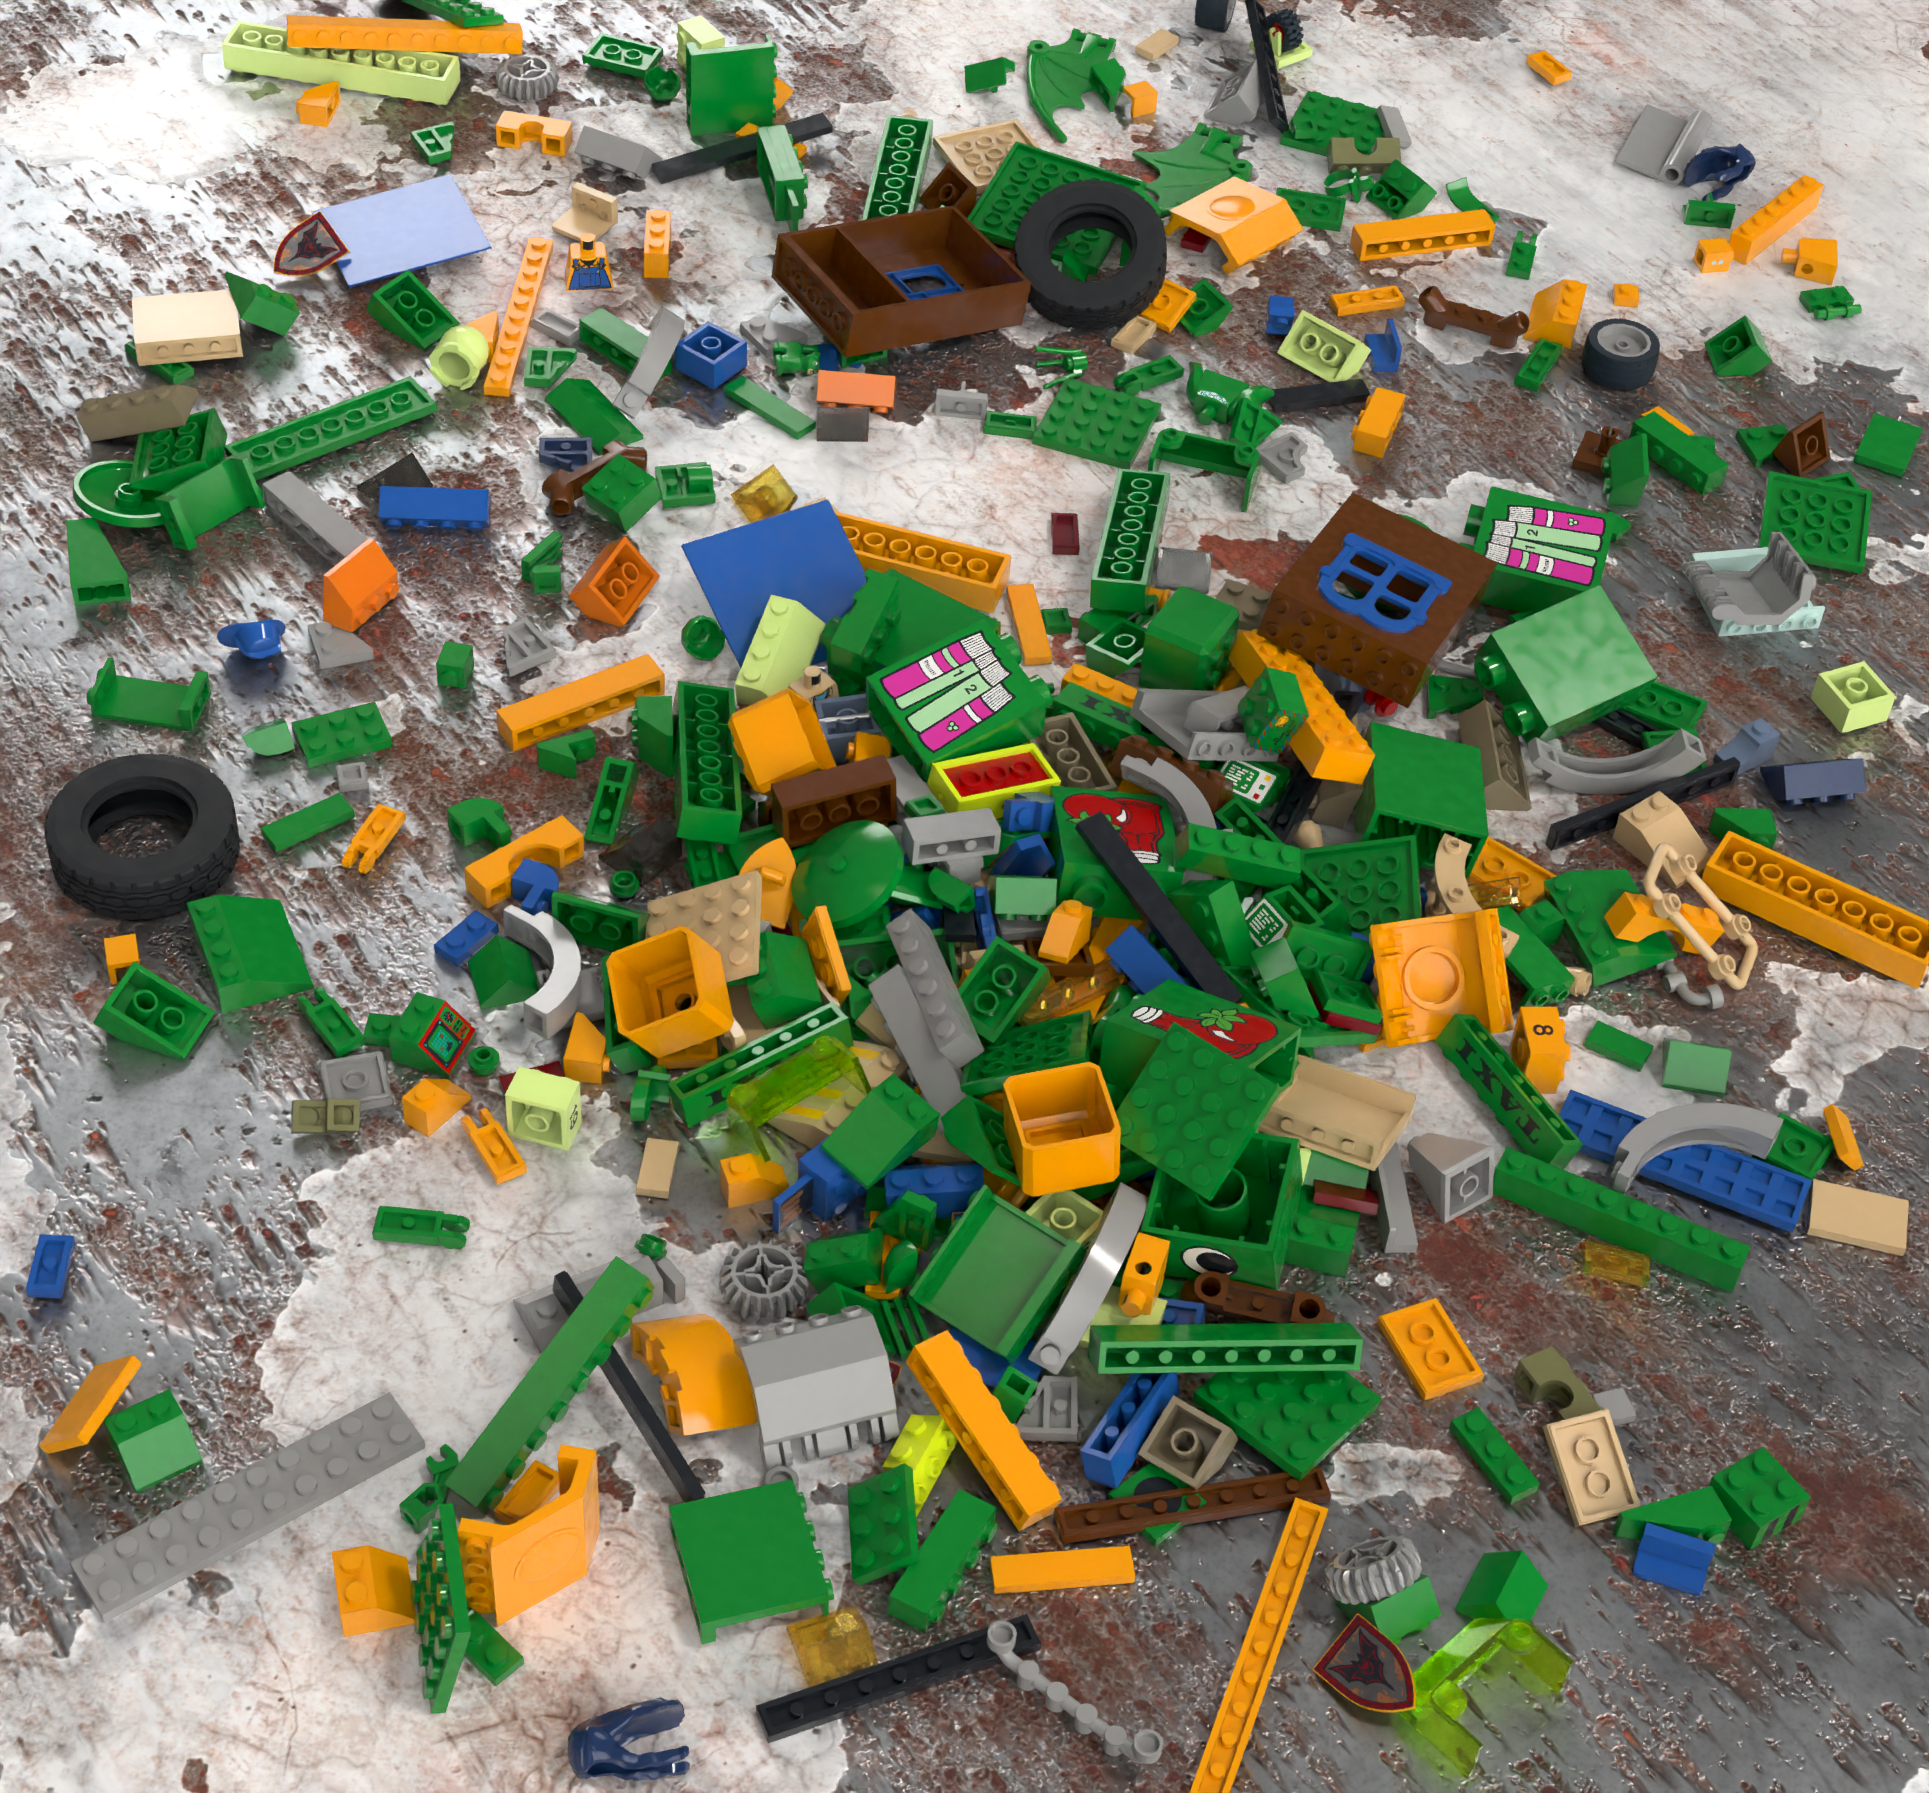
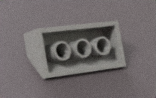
(545, 1315)

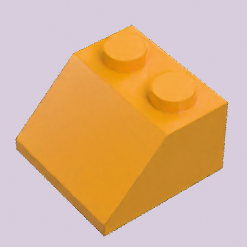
(372, 1590)

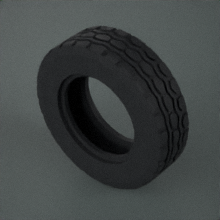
(1091, 206)
(153, 883)

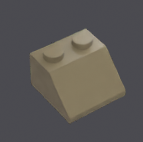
(1188, 1443)

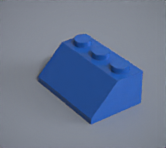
(943, 1183)

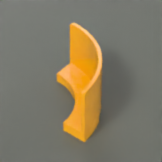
(699, 1370)

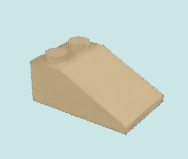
(1656, 822)

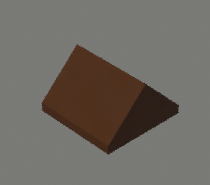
(951, 189)
(1804, 446)

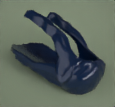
(1720, 164)
(599, 1742)

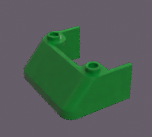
(1209, 455)

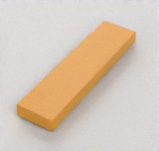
(1029, 624)
(1062, 1569)

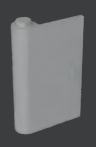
(1664, 143)

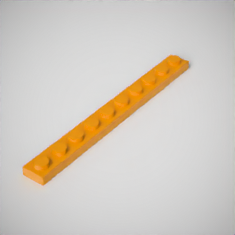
(517, 317)
(1260, 1649)

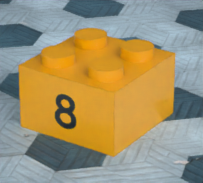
(1540, 1047)

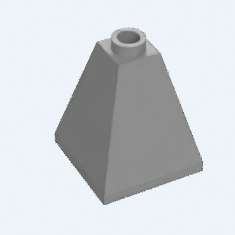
(1452, 1172)

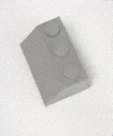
(1237, 97)
(615, 153)

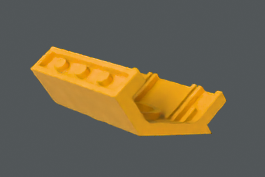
(1240, 219)
(1439, 970)
(542, 1553)

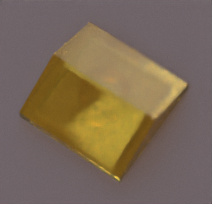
(765, 495)
(1497, 893)
(1616, 1264)
(832, 1645)

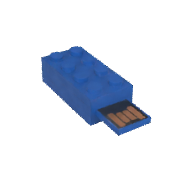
(820, 1188)

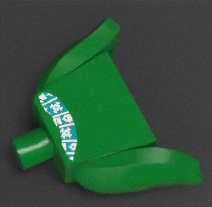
(1217, 395)

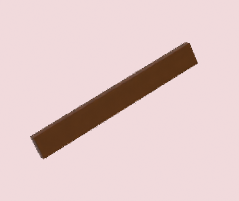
(1223, 1501)

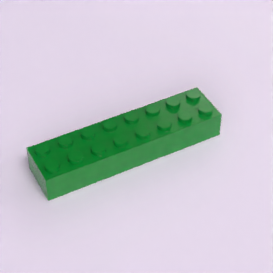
(899, 167)
(1130, 541)
(705, 764)

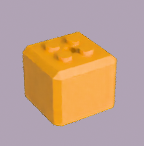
(779, 740)
(653, 981)
(1058, 1127)

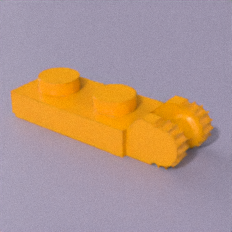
(373, 837)
(494, 1147)

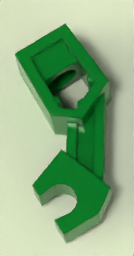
(413, 1508)

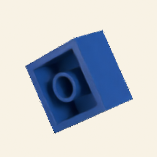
(711, 355)

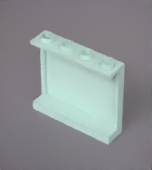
(1744, 560)

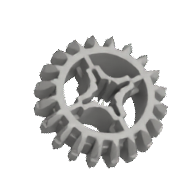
(527, 77)
(746, 1289)
(1373, 1569)

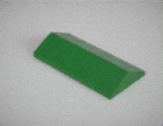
(591, 414)

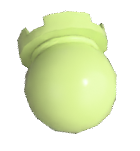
(459, 357)

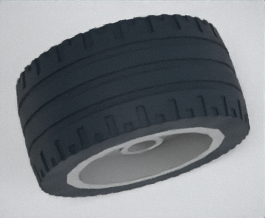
(1214, 14)
(1620, 354)

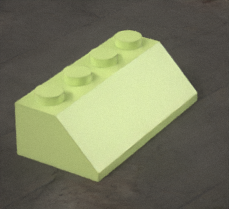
(779, 650)

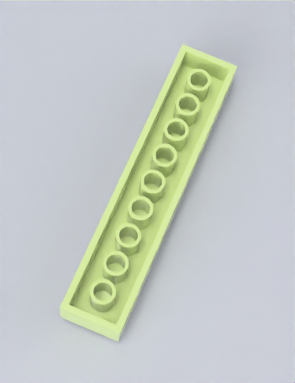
(393, 73)

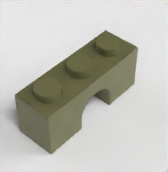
(1343, 155)
(1550, 1377)

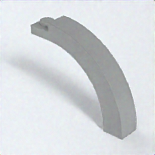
(660, 345)
(1620, 774)
(1175, 789)
(560, 996)
(1693, 1125)
(1092, 1280)

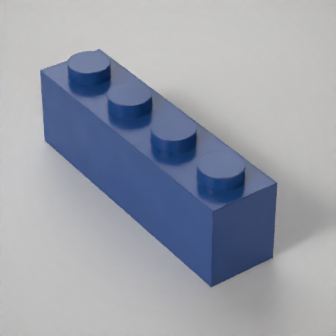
(434, 507)
(1141, 961)
(1126, 1426)

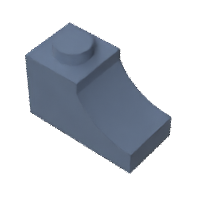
(1751, 746)

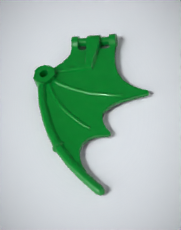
(1061, 73)
(1194, 166)

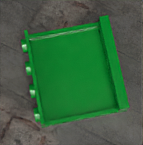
(730, 87)
(997, 1274)
(748, 1556)

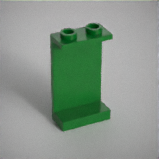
(208, 500)
(148, 700)
(1535, 964)

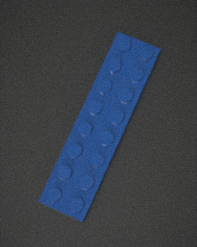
(1698, 1169)

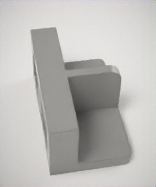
(961, 404)

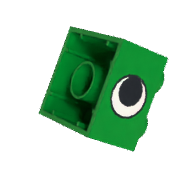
(1245, 1223)

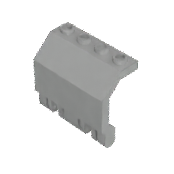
(1757, 596)
(818, 1383)

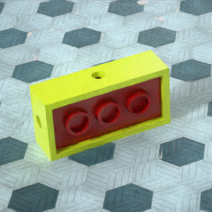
(991, 778)

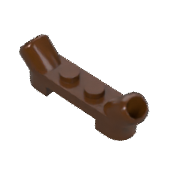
(1503, 330)
(566, 488)
(1254, 1302)

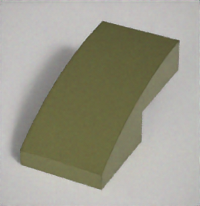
(325, 1117)

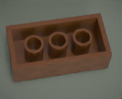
(825, 799)

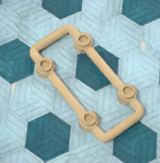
(1668, 904)

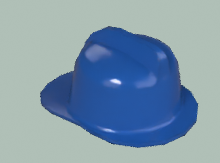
(254, 639)

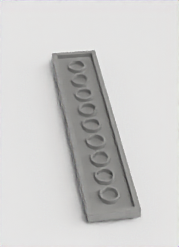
(246, 1506)

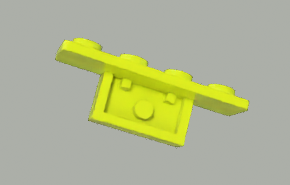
(925, 1448)

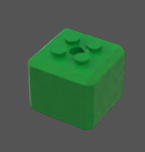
(1189, 643)

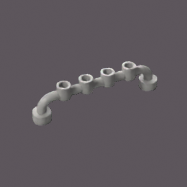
(1676, 981)
(1147, 1743)

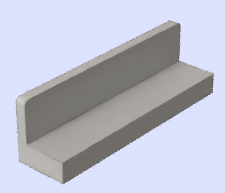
(1394, 1207)

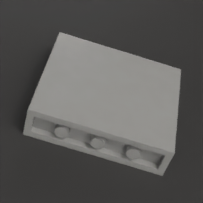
(1165, 713)

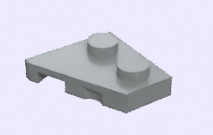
(764, 332)
(337, 646)
(525, 647)
(1051, 1411)

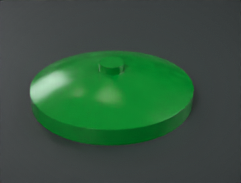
(106, 495)
(849, 872)

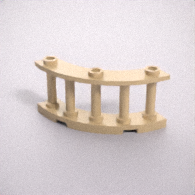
(1449, 889)

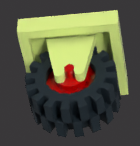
(1286, 38)

